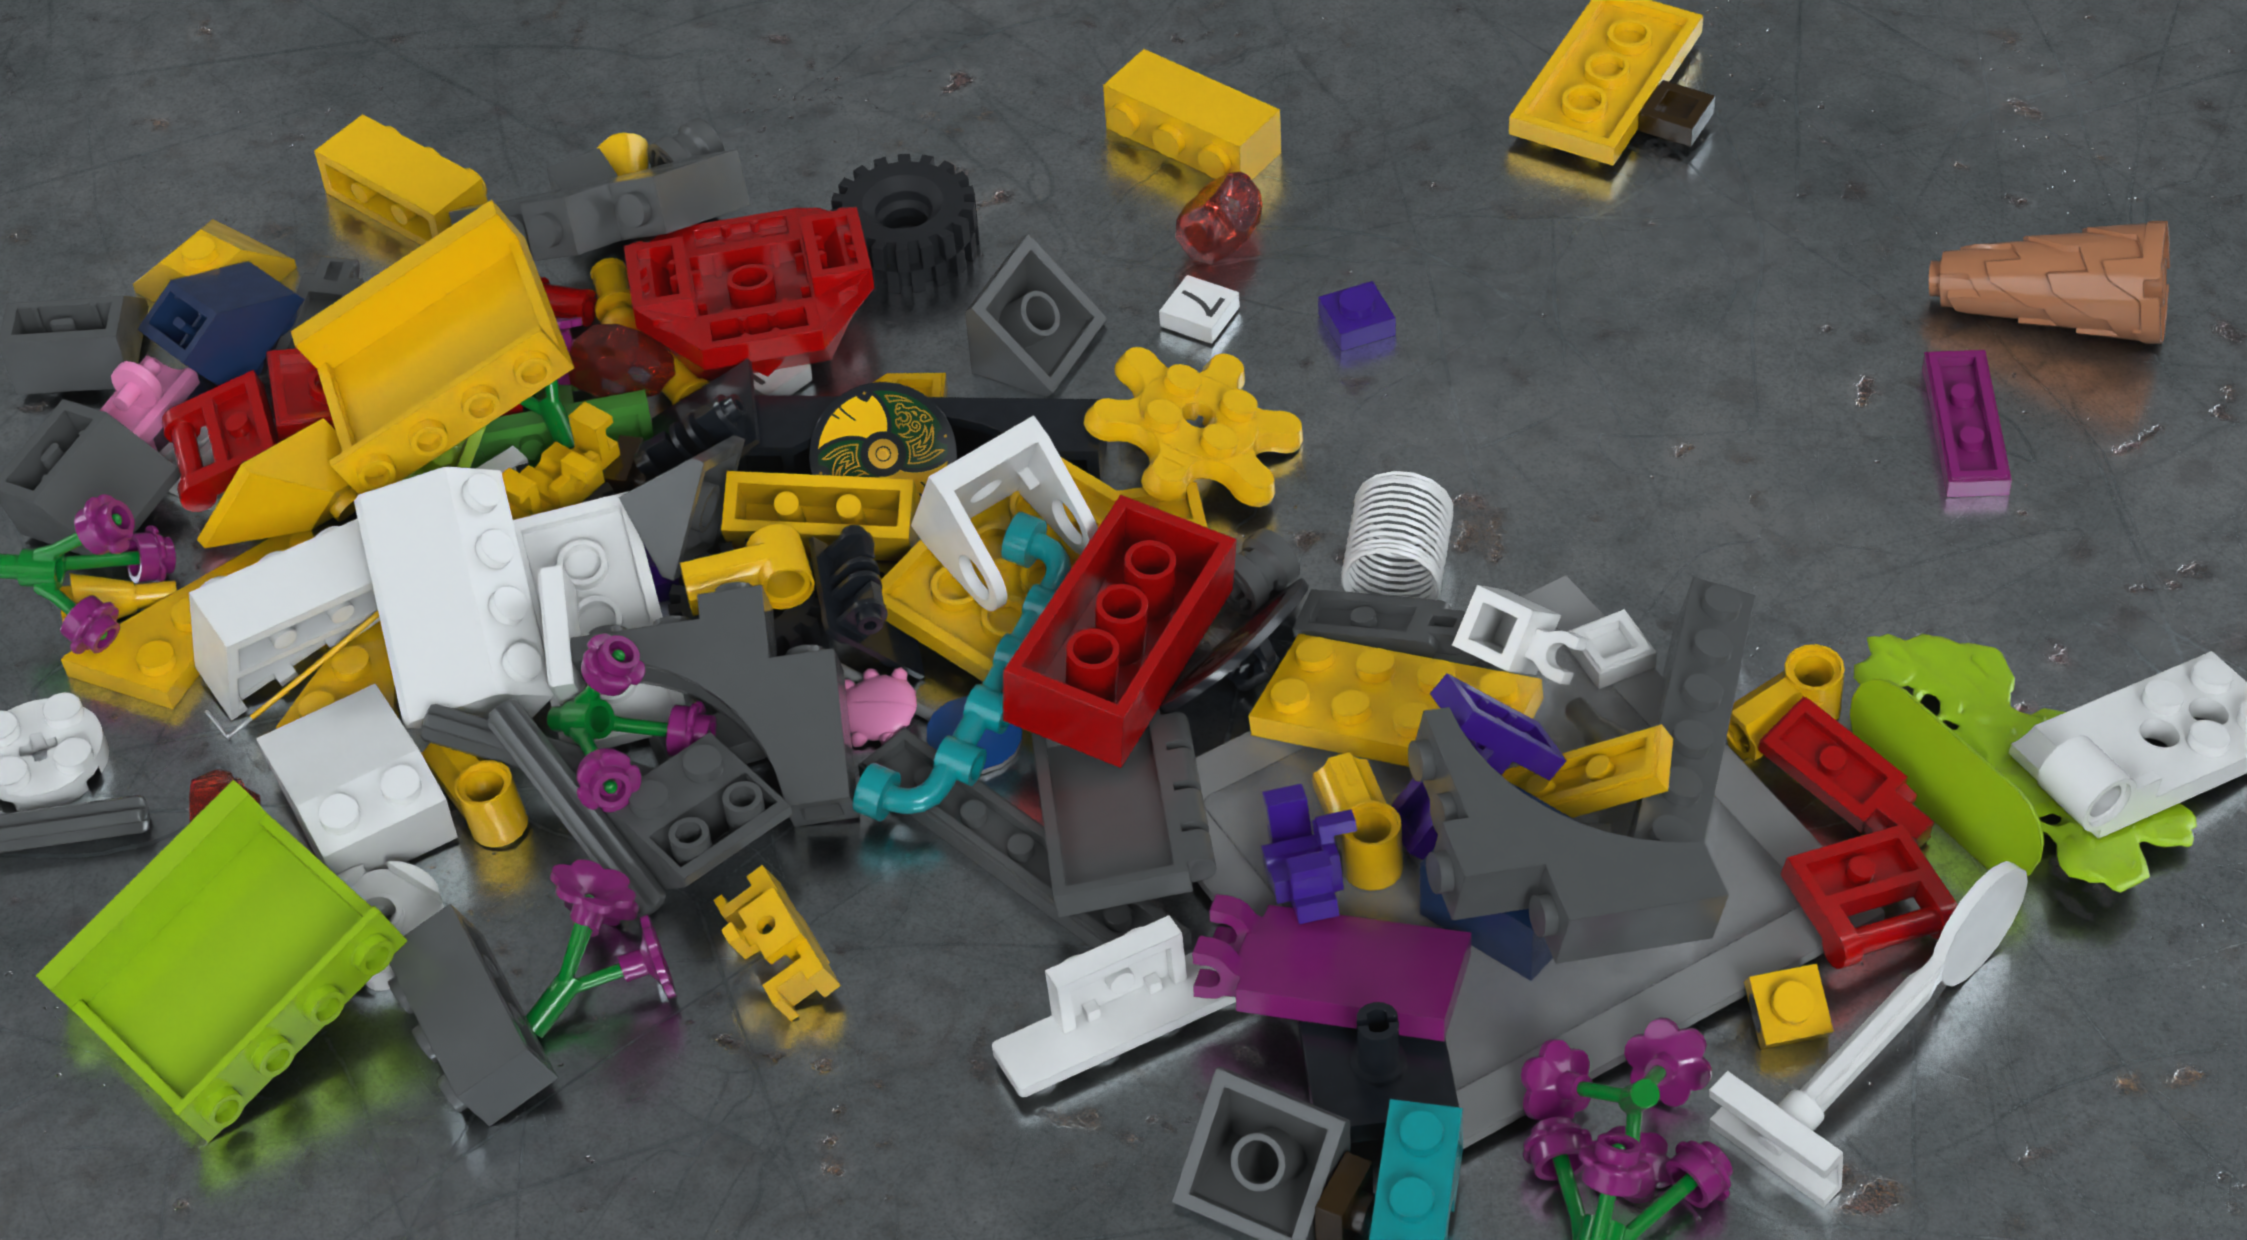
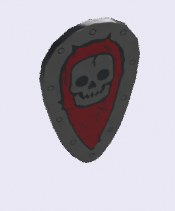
(1236, 647)

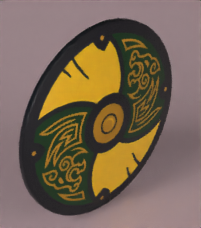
(882, 434)

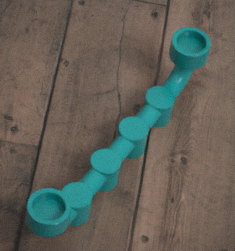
(958, 754)

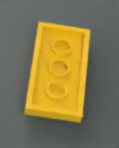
(1604, 76)
(1367, 697)

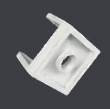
(1011, 462)

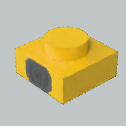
(1788, 1006)

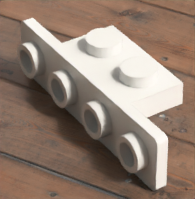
(1107, 1006)

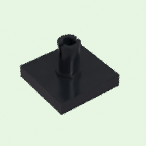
(1367, 1066)

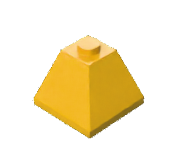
(211, 249)
(283, 491)

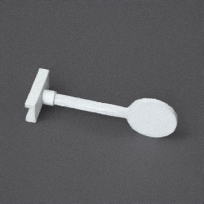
(1784, 1133)

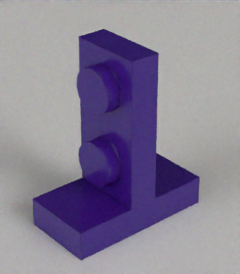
(1499, 737)

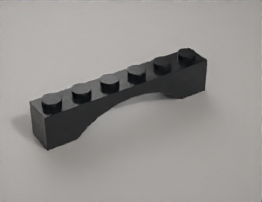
(789, 422)

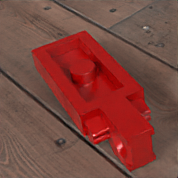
(1843, 772)

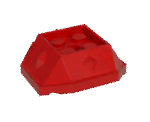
(752, 288)

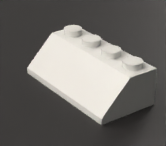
(452, 594)

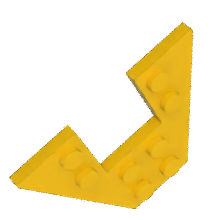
(156, 653)

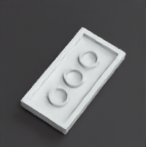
(611, 585)

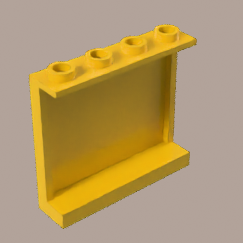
(433, 349)

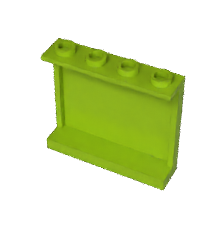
(221, 960)

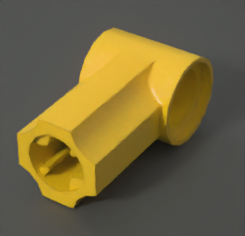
(770, 559)
(1808, 672)
(482, 794)
(1374, 852)

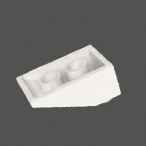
(358, 784)

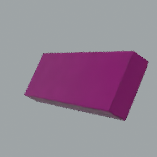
(1966, 424)

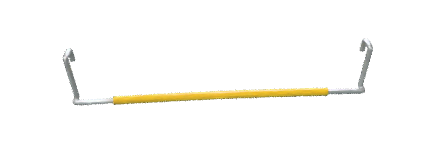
(297, 680)

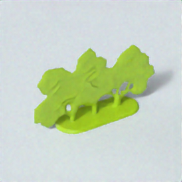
(1969, 777)

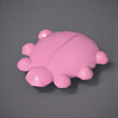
(879, 705)

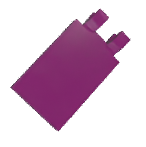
(1332, 967)

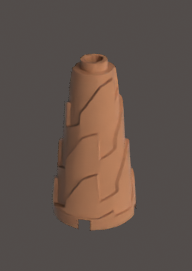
(2089, 281)

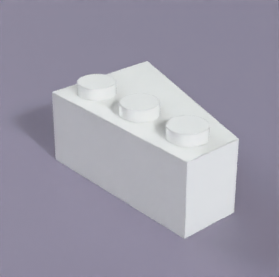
(279, 613)

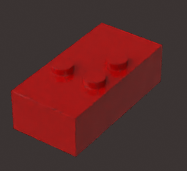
(1119, 631)

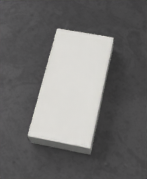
(560, 624)

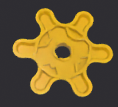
(1182, 452)

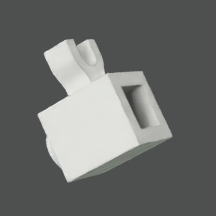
(1515, 634)

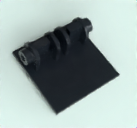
(703, 420)
(853, 600)

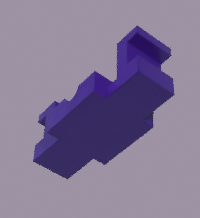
(1301, 864)

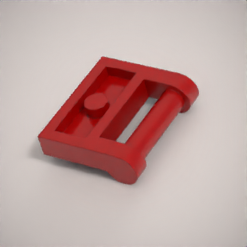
(238, 430)
(1863, 877)

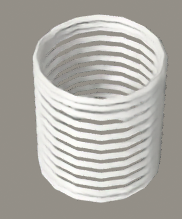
(1396, 542)

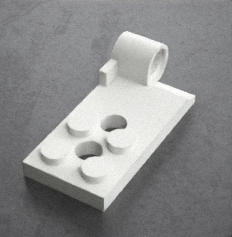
(2107, 771)

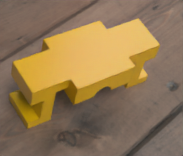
(565, 474)
(769, 904)

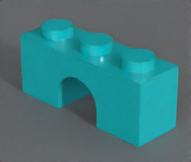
(1418, 1172)

